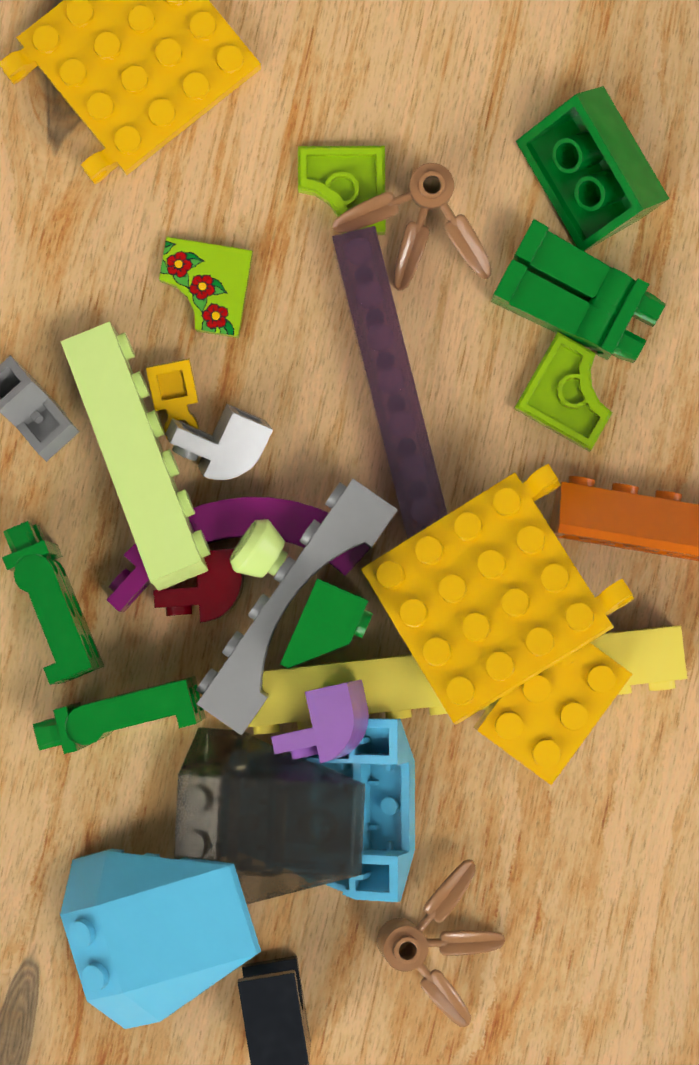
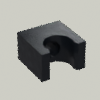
(275, 1012)

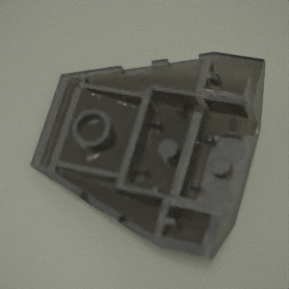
(270, 815)

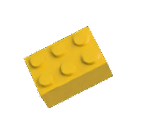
(554, 711)

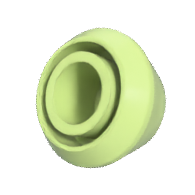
(259, 550)

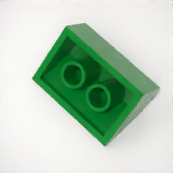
(592, 168)
(326, 623)

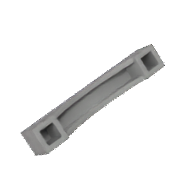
(236, 690)

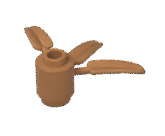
(417, 234)
(451, 943)

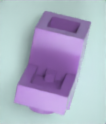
(337, 720)

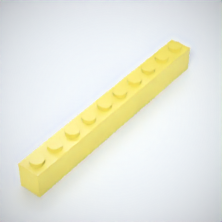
(399, 684)

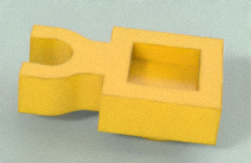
(173, 389)

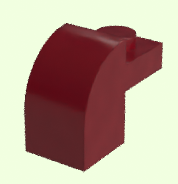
(216, 590)

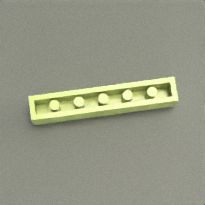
(135, 457)

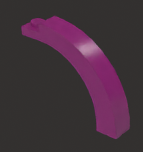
(231, 520)

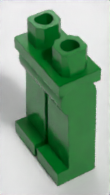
(576, 295)
(53, 602)
(82, 725)

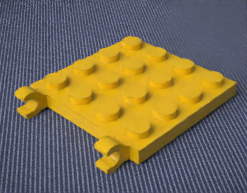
(134, 70)
(490, 596)

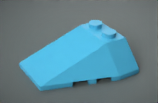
(388, 770)
(153, 931)

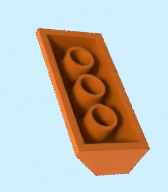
(626, 519)

